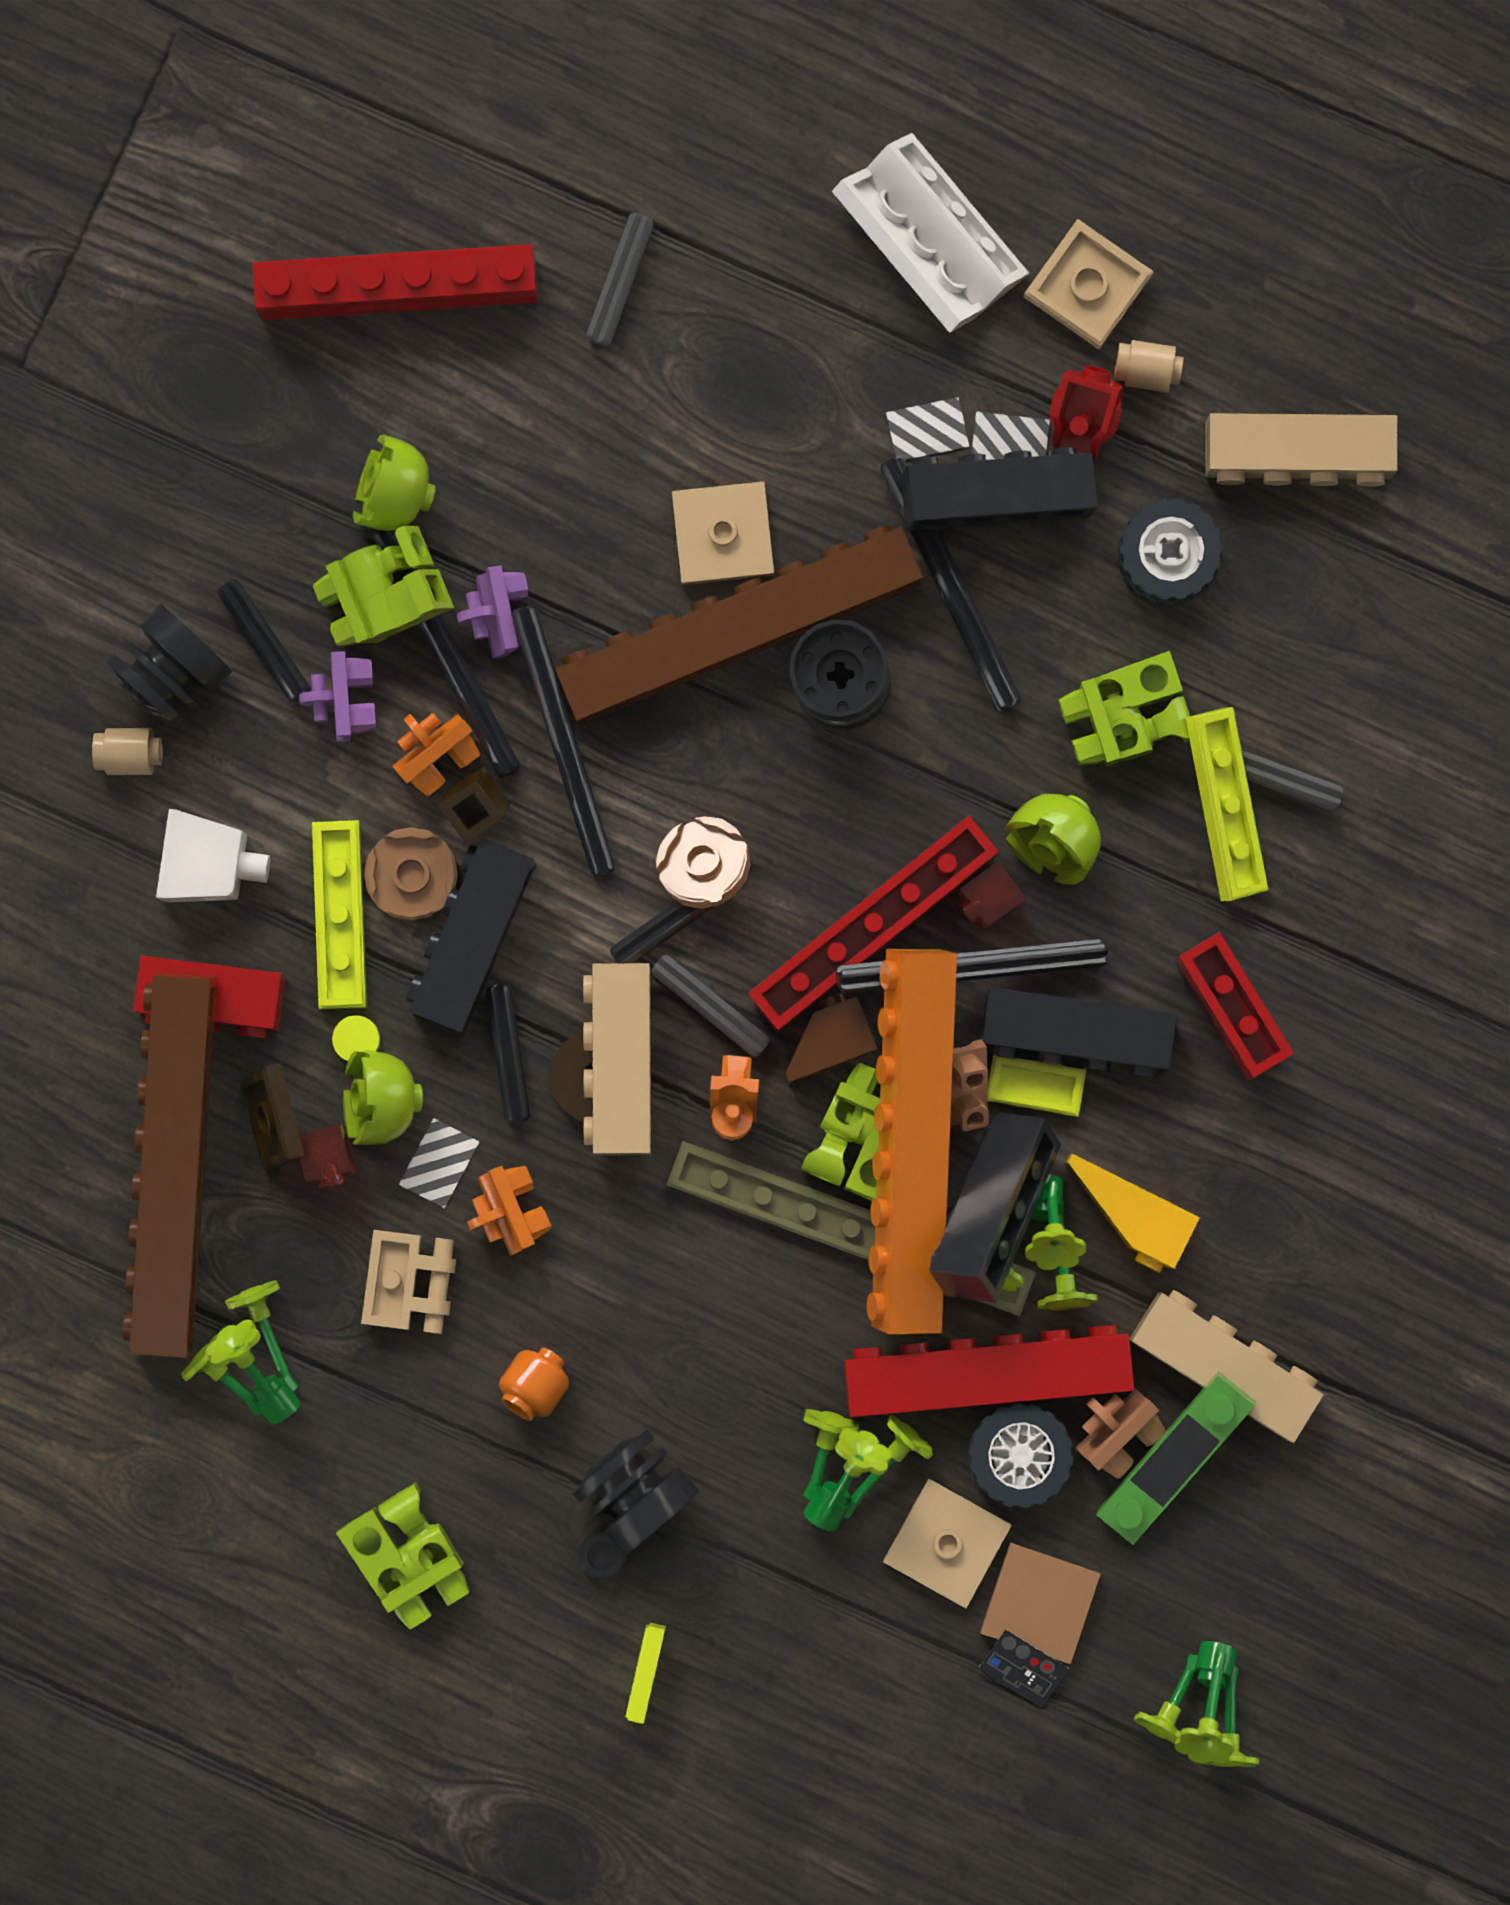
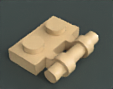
(393, 1280)

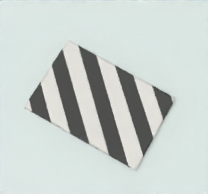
(927, 429)
(1006, 433)
(439, 1163)

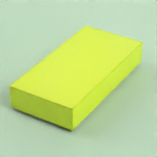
(1036, 1085)
(645, 1672)

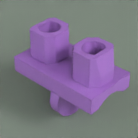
(491, 611)
(348, 717)

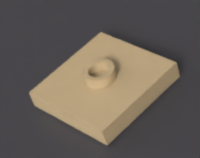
(1088, 284)
(723, 533)
(947, 1543)

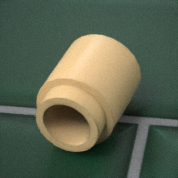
(1148, 366)
(127, 751)

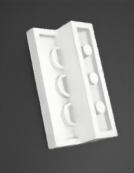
(930, 232)

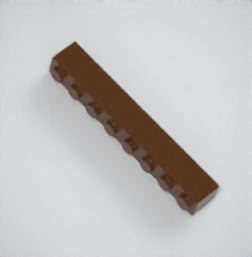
(739, 625)
(171, 1164)

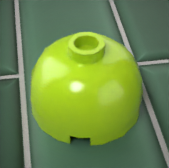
(393, 486)
(1055, 834)
(379, 1098)

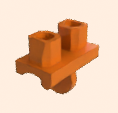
(450, 738)
(734, 1098)
(500, 1211)

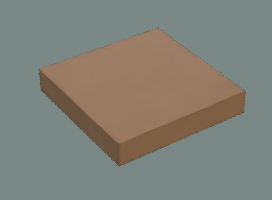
(1041, 1601)

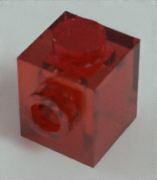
(989, 897)
(327, 1157)

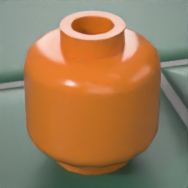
(534, 1383)

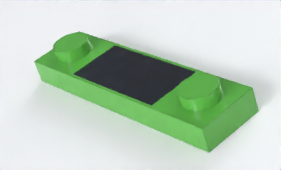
(1175, 1457)

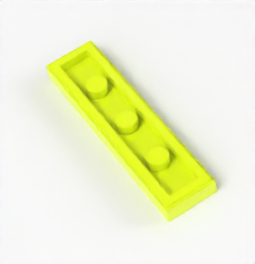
(1226, 804)
(339, 915)

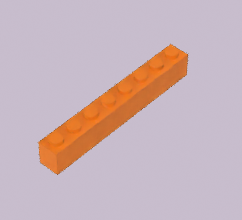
(912, 1138)

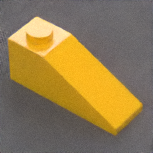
(1139, 1217)

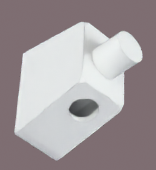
(206, 861)

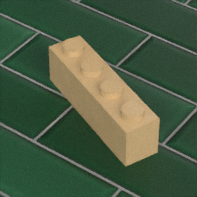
(1300, 448)
(620, 1059)
(1203, 1348)

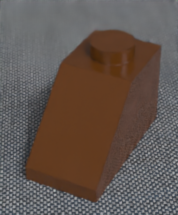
(831, 1038)

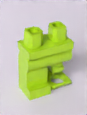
(371, 600)
(1114, 711)
(849, 1121)
(407, 1570)

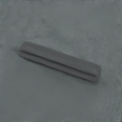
(619, 279)
(1292, 782)
(710, 1006)

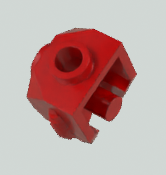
(1086, 410)

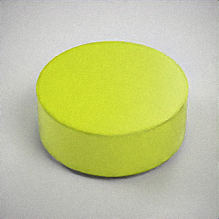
(355, 1034)

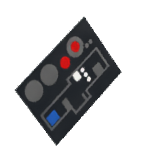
(1023, 1668)

